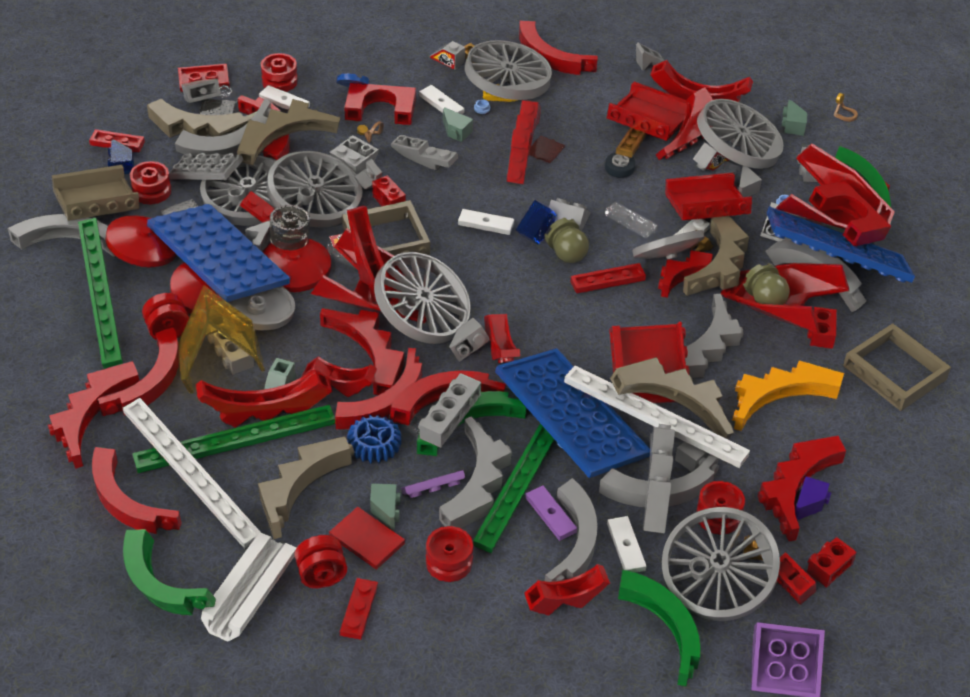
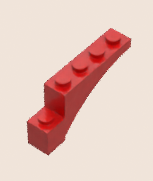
(689, 130)
(366, 250)

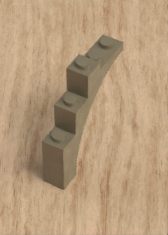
(278, 124)
(725, 267)
(678, 386)

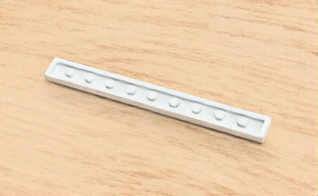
(655, 415)
(192, 472)

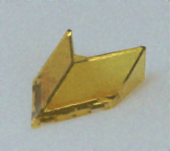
(210, 316)

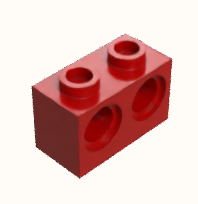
(387, 192)
(826, 323)
(831, 561)
(795, 579)

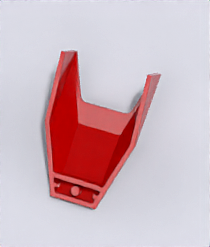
(826, 171)
(804, 282)
(361, 296)

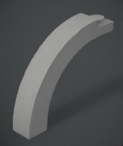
(222, 144)
(49, 227)
(790, 252)
(634, 491)
(582, 512)

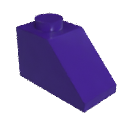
(812, 497)

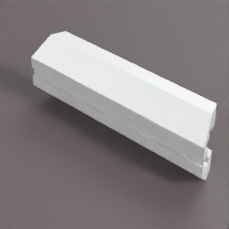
(247, 587)

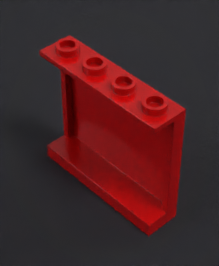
(649, 111)
(706, 196)
(643, 343)

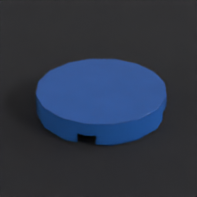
(346, 79)

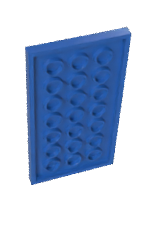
(835, 244)
(218, 252)
(578, 422)

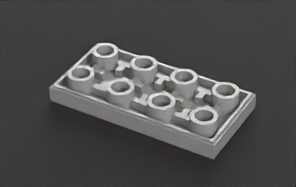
(205, 166)

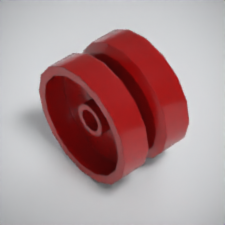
(279, 71)
(151, 182)
(165, 312)
(720, 495)
(449, 553)
(320, 561)

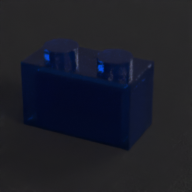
(536, 222)

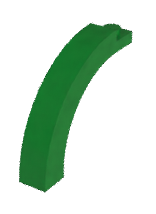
(865, 170)
(488, 404)
(138, 563)
(672, 612)

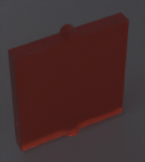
(546, 149)

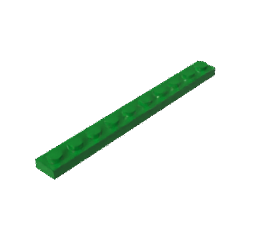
(100, 293)
(241, 436)
(514, 490)

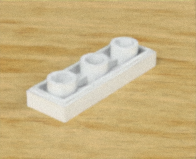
(279, 97)
(439, 99)
(486, 221)
(626, 544)

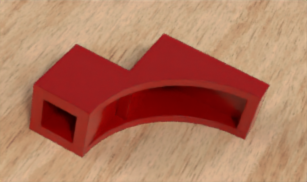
(676, 270)
(501, 342)
(343, 379)
(578, 591)

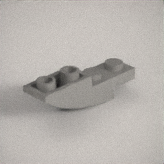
(420, 152)

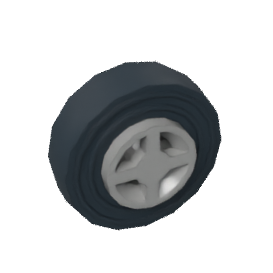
(619, 165)

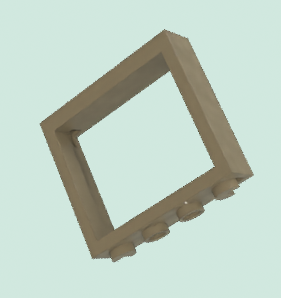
(393, 213)
(884, 385)

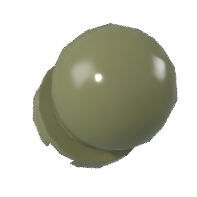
(567, 241)
(767, 285)

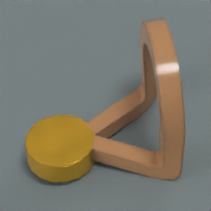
(839, 100)
(363, 130)

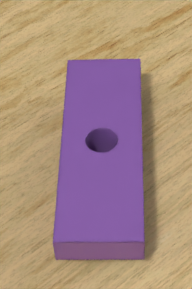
(433, 484)
(551, 513)

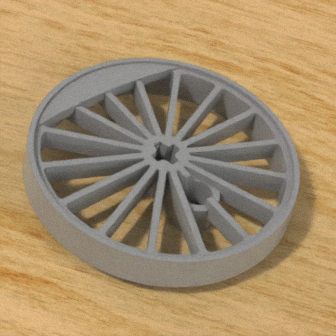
(529, 78)
(763, 145)
(306, 188)
(236, 191)
(418, 296)
(767, 549)

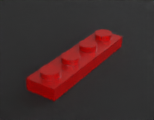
(608, 278)

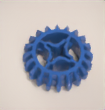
(370, 438)

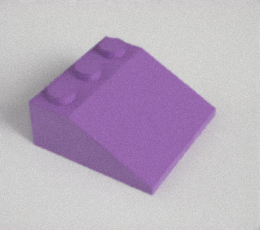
(787, 660)

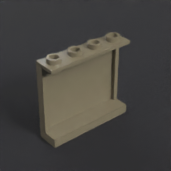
(94, 192)

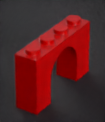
(362, 95)
(869, 224)

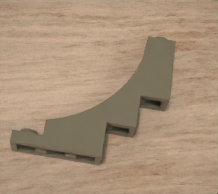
(174, 121)
(314, 461)

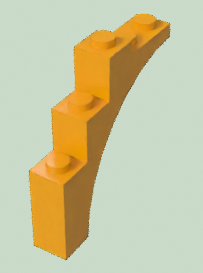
(778, 384)

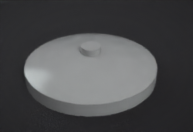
(668, 246)
(268, 308)

